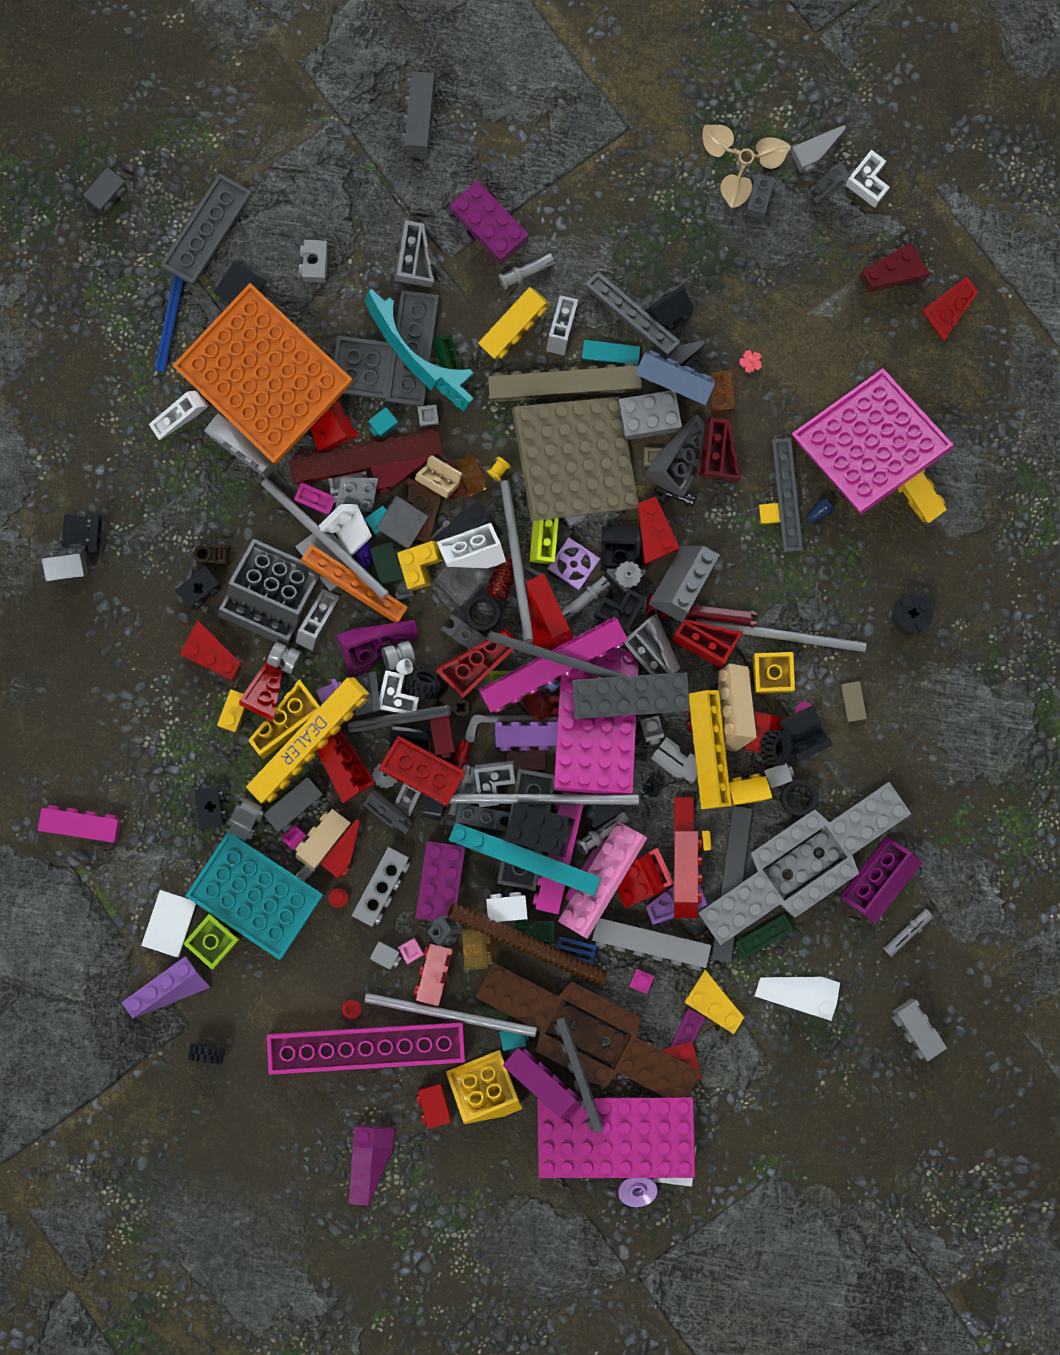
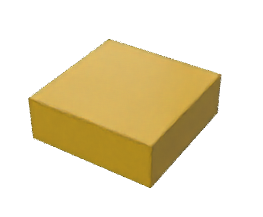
(769, 513)
(706, 840)

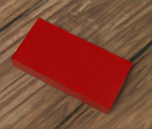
(683, 814)

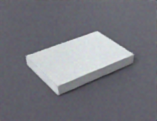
(169, 923)

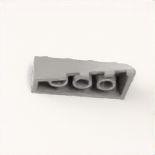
(234, 441)

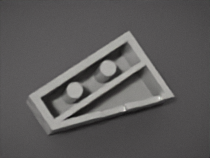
(652, 647)

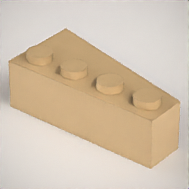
(736, 706)

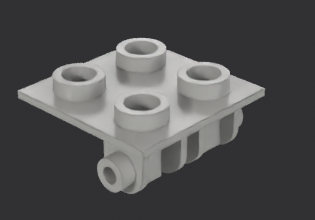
(357, 491)

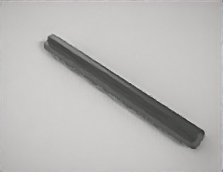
(400, 718)

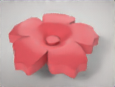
(750, 361)

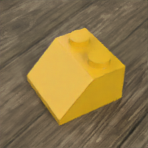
(749, 790)

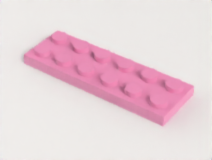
(611, 866)

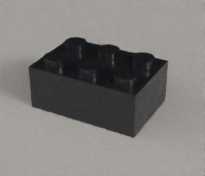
(539, 829)

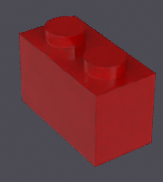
(434, 1106)

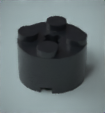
(921, 608)

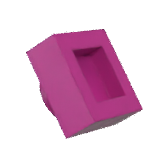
(293, 837)
(641, 981)

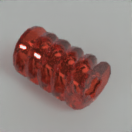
(501, 580)

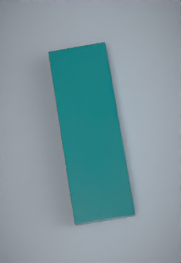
(610, 352)

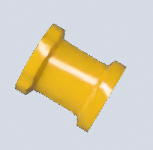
(498, 469)

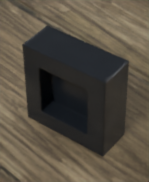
(697, 364)

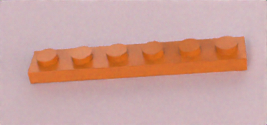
(352, 583)

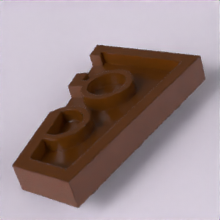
(427, 502)

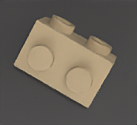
(439, 477)

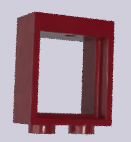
(442, 737)

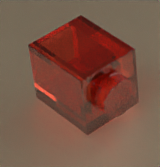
(538, 704)

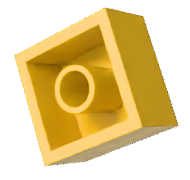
(773, 673)

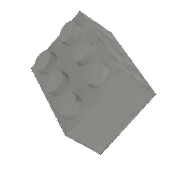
(650, 415)

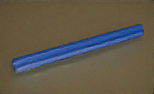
(169, 324)

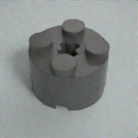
(244, 819)

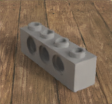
(362, 910)

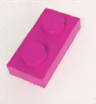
(314, 499)

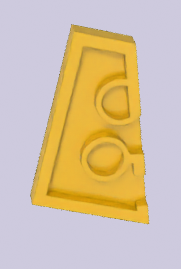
(713, 1003)

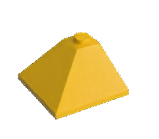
(484, 1089)

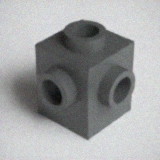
(444, 931)

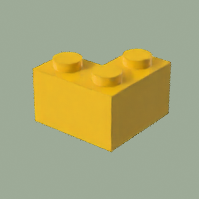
(415, 563)

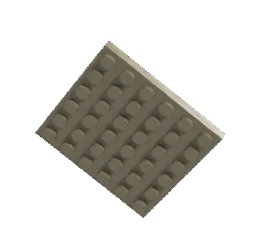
(574, 458)

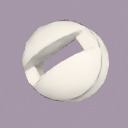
(404, 667)

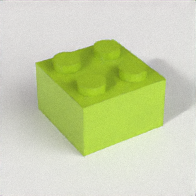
(211, 941)

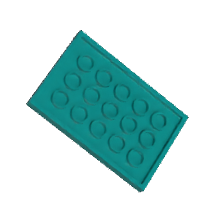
(254, 895)

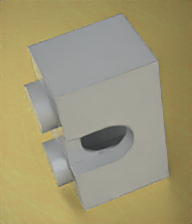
(318, 271)

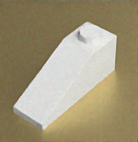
(179, 413)

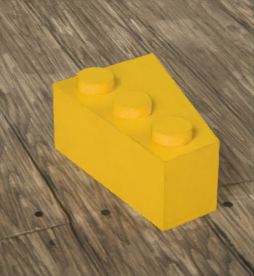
(923, 497)

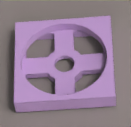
(580, 568)

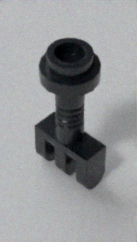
(688, 499)

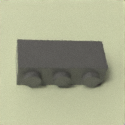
(294, 805)

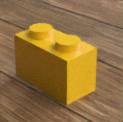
(232, 713)

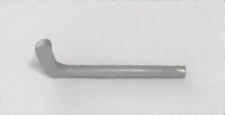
(476, 719)

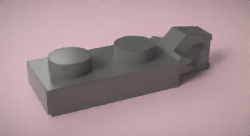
(387, 812)

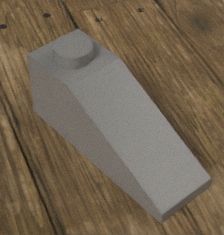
(811, 152)
(562, 325)
(317, 619)

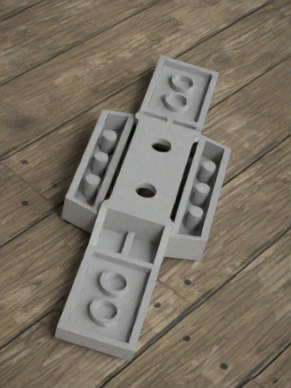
(838, 840)

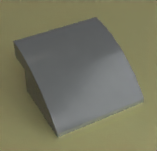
(269, 571)

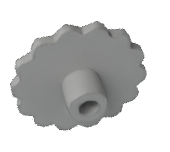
(628, 574)
(382, 779)

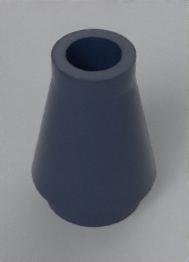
(820, 510)

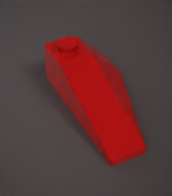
(546, 617)

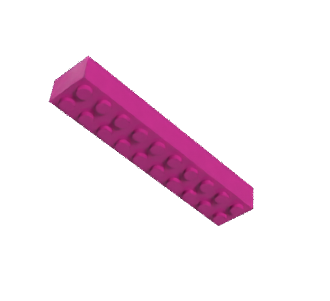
(365, 1048)

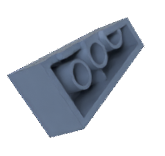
(676, 377)

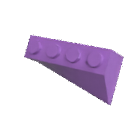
(526, 735)
(172, 985)

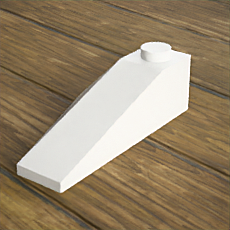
(806, 994)

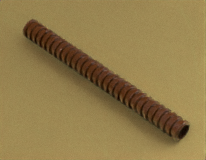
(527, 944)

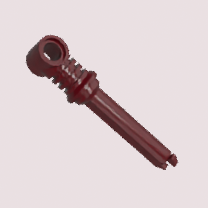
(708, 613)

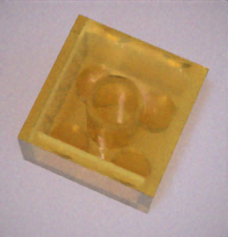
(475, 950)

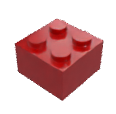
(640, 882)

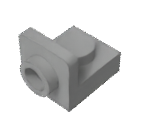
(652, 730)

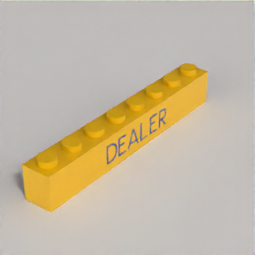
(308, 740)

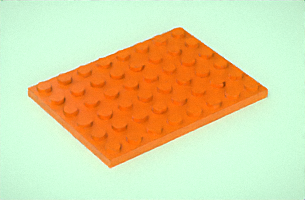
(263, 373)

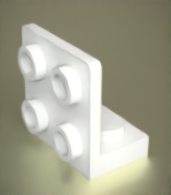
(349, 527)

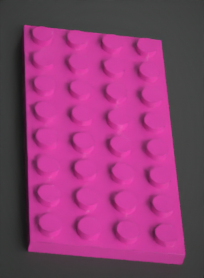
(598, 751)
(637, 1140)

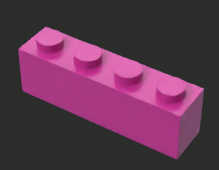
(79, 825)

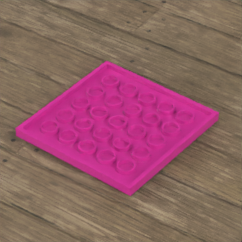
(872, 441)

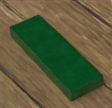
(764, 936)

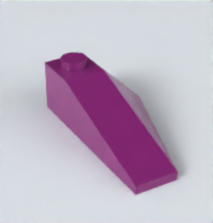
(363, 646)
(369, 1157)

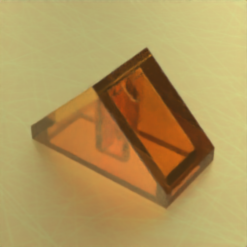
(470, 474)

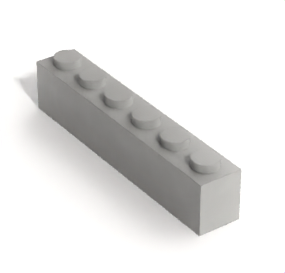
(652, 943)

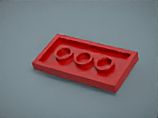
(422, 771)

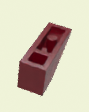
(396, 473)

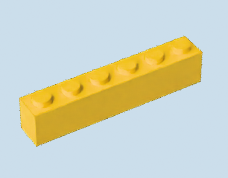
(709, 749)

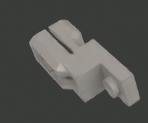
(687, 770)

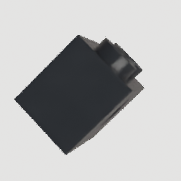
(188, 590)
(205, 817)

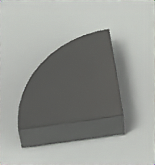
(402, 592)

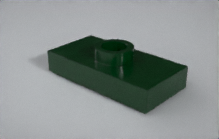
(446, 352)

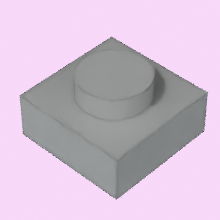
(428, 415)

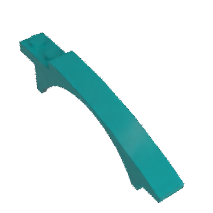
(448, 381)
(525, 859)

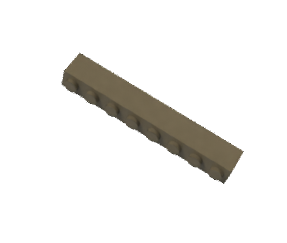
(564, 383)

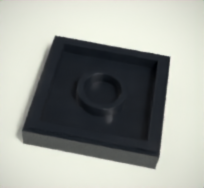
(235, 282)

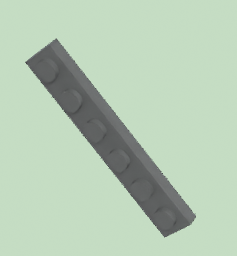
(632, 314)
(787, 495)
(581, 1082)

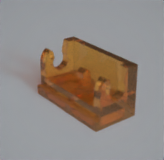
(722, 393)

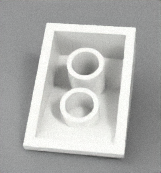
(473, 549)

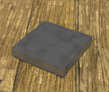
(402, 522)

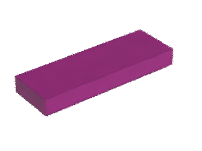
(688, 1028)

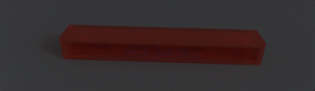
(361, 458)

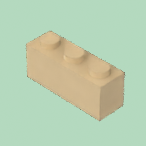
(322, 839)

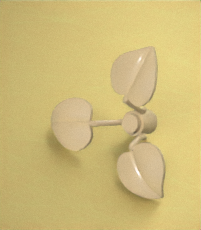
(738, 189)

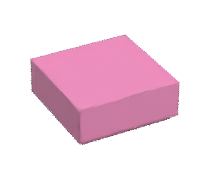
(410, 951)

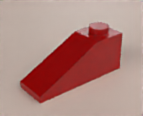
(341, 855)

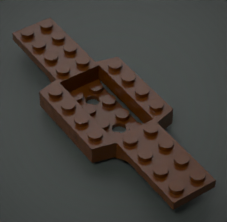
(626, 1052)

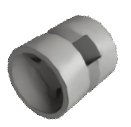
(393, 655)
(284, 657)

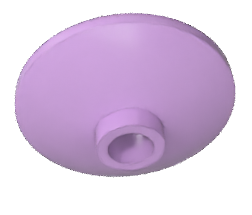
(637, 1191)

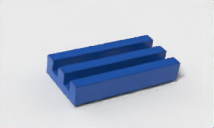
(591, 954)

